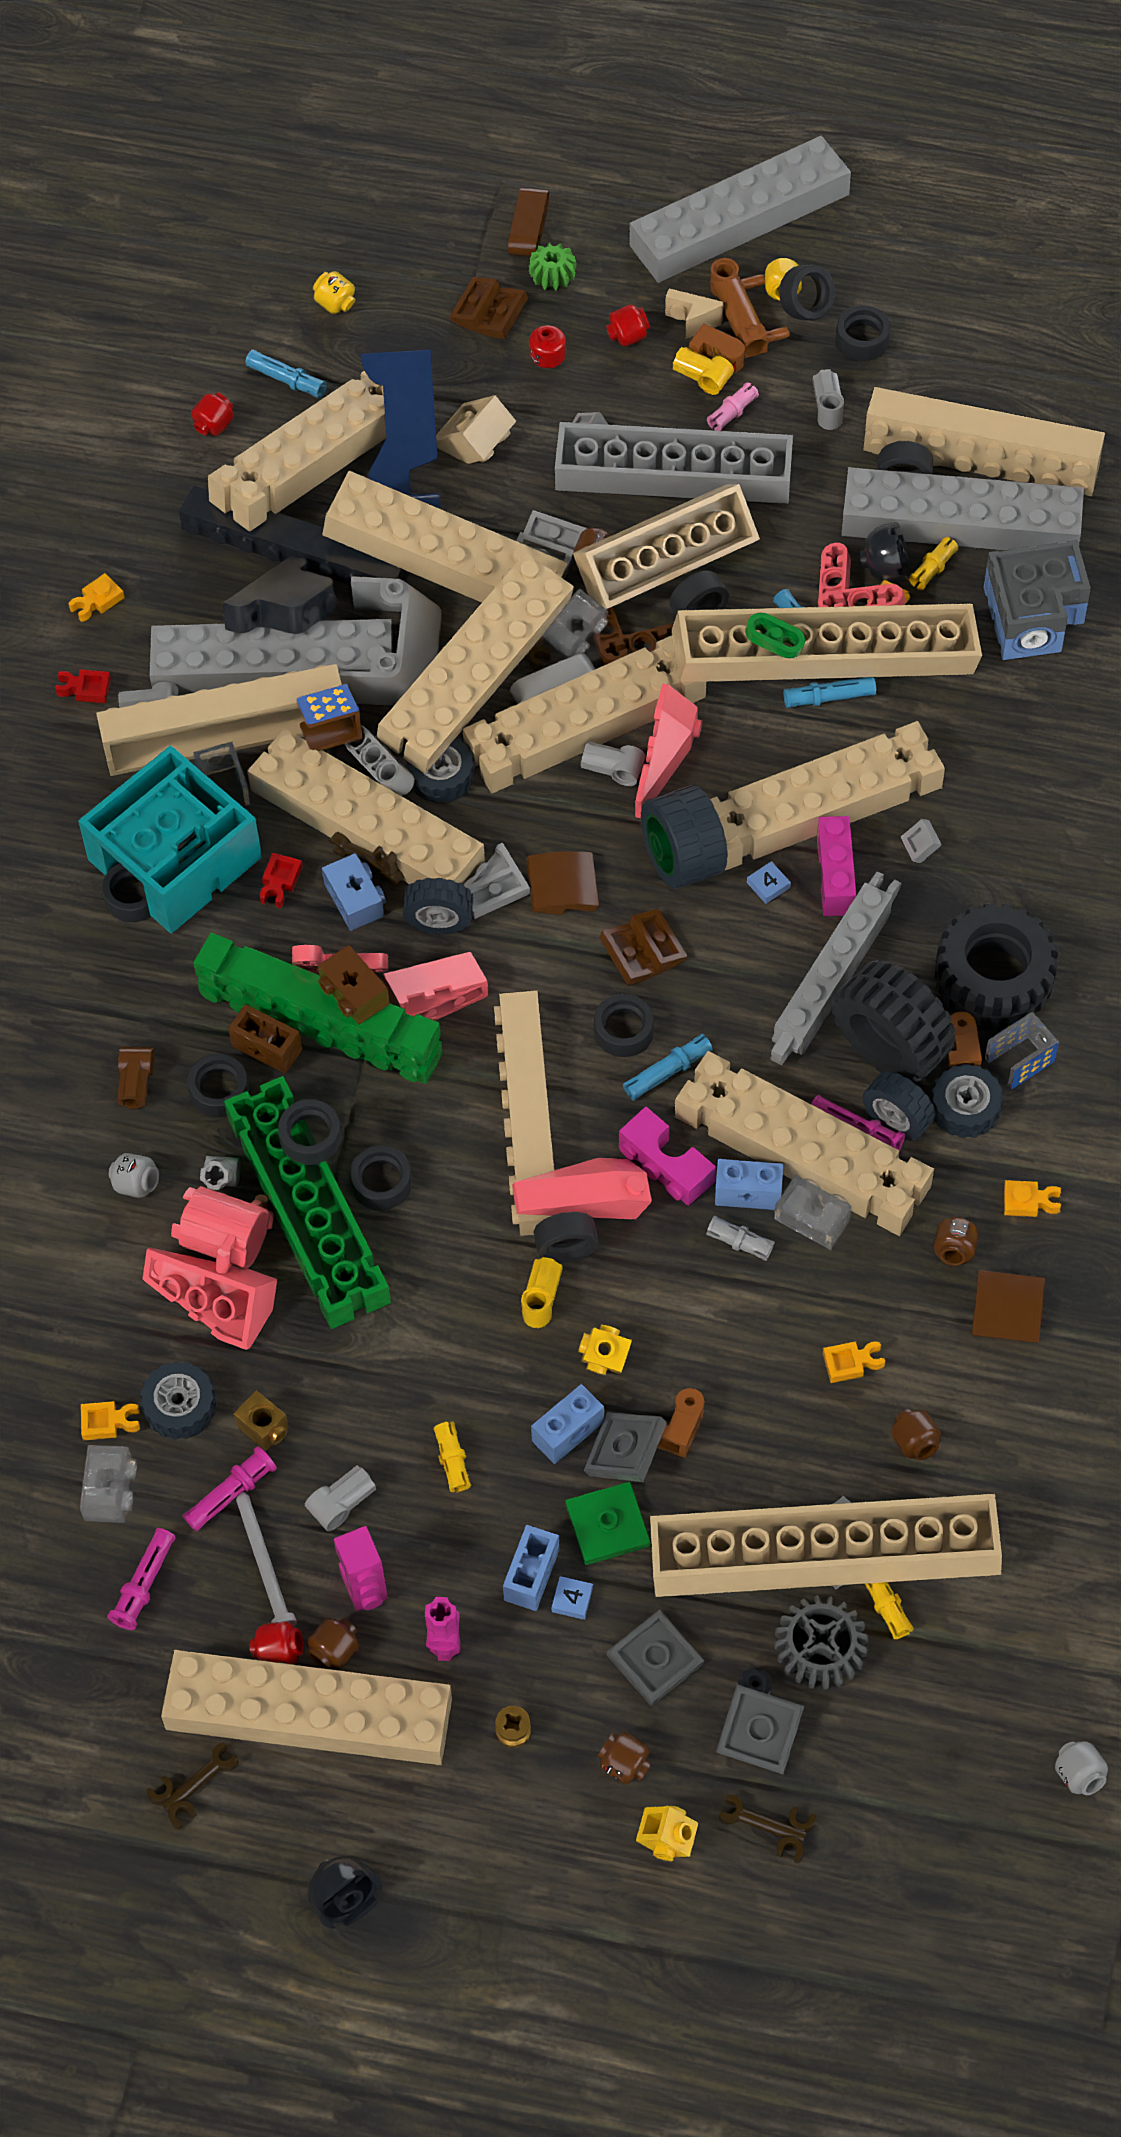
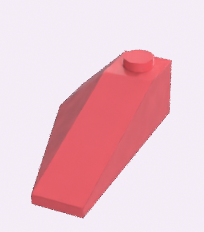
(671, 741)
(593, 1187)
(227, 1303)

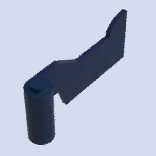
(408, 418)

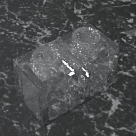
(578, 608)
(813, 1211)
(101, 1467)

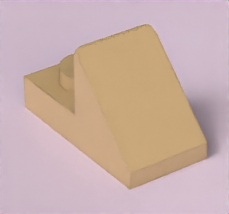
(694, 310)

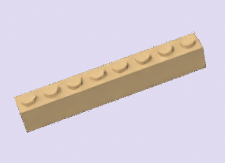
(525, 1093)

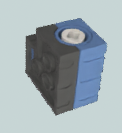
(1036, 596)

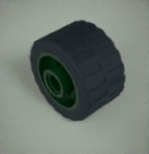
(684, 836)

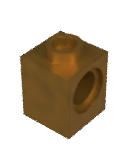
(258, 1408)

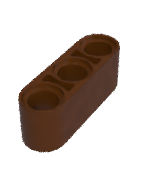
(528, 221)

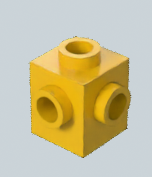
(617, 1350)
(667, 1832)

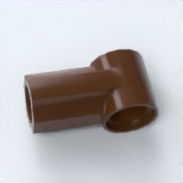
(134, 1066)

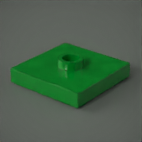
(607, 1523)

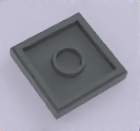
(625, 1446)
(655, 1657)
(760, 1729)

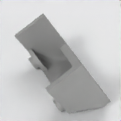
(417, 640)

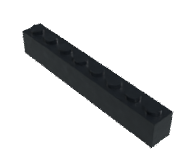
(282, 537)

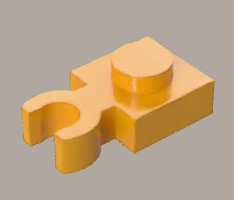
(98, 595)
(1024, 1198)
(847, 1362)
(103, 1419)

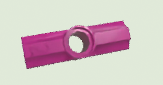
(442, 1628)

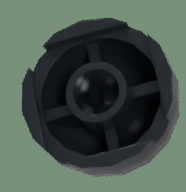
(885, 554)
(343, 1890)

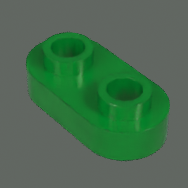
(775, 635)

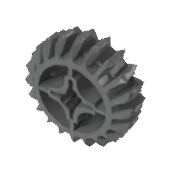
(812, 1630)

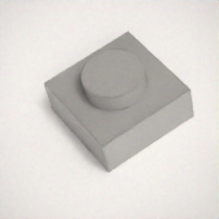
(921, 840)

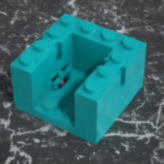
(148, 821)

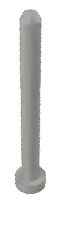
(263, 1560)

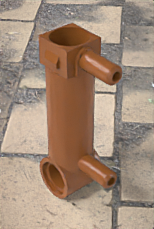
(738, 308)

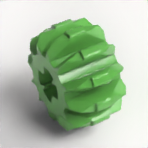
(552, 266)

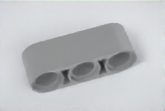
(551, 677)
(381, 763)

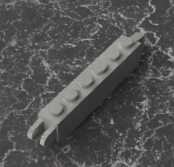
(833, 968)

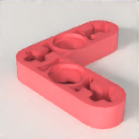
(841, 593)
(310, 956)

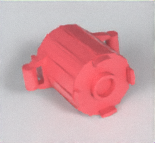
(223, 1227)

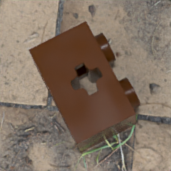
(352, 985)
(265, 1038)

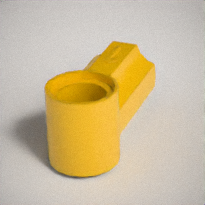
(710, 373)
(541, 1291)

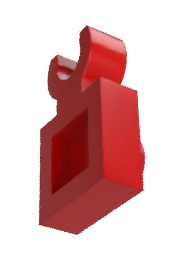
(87, 687)
(280, 875)

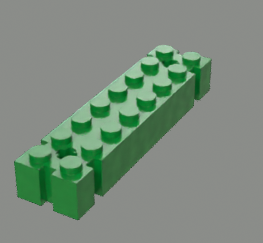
(295, 998)
(308, 1207)

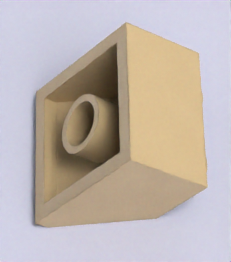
(475, 430)

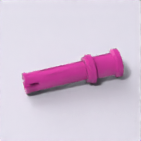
(870, 1127)
(241, 1479)
(136, 1594)

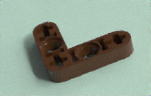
(618, 641)

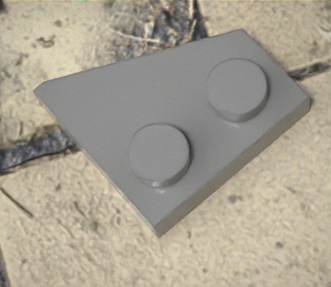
(496, 883)

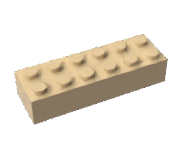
(666, 546)

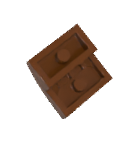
(488, 307)
(562, 882)
(643, 947)
(1008, 1306)

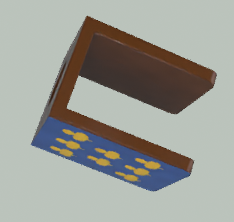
(329, 718)

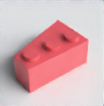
(437, 986)

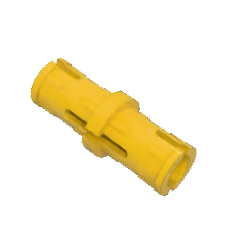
(933, 563)
(452, 1457)
(889, 1607)

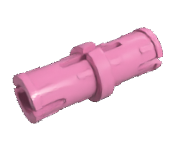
(732, 407)

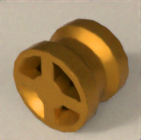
(516, 1734)

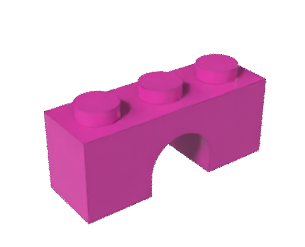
(837, 864)
(683, 1176)
(361, 1569)

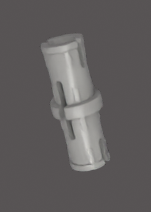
(740, 1238)

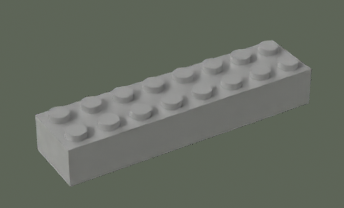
(739, 208)
(671, 461)
(962, 508)
(214, 657)

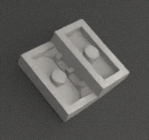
(551, 537)

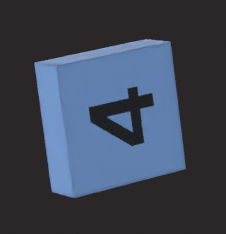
(768, 882)
(572, 1598)

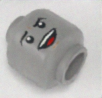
(133, 1175)
(1081, 1768)

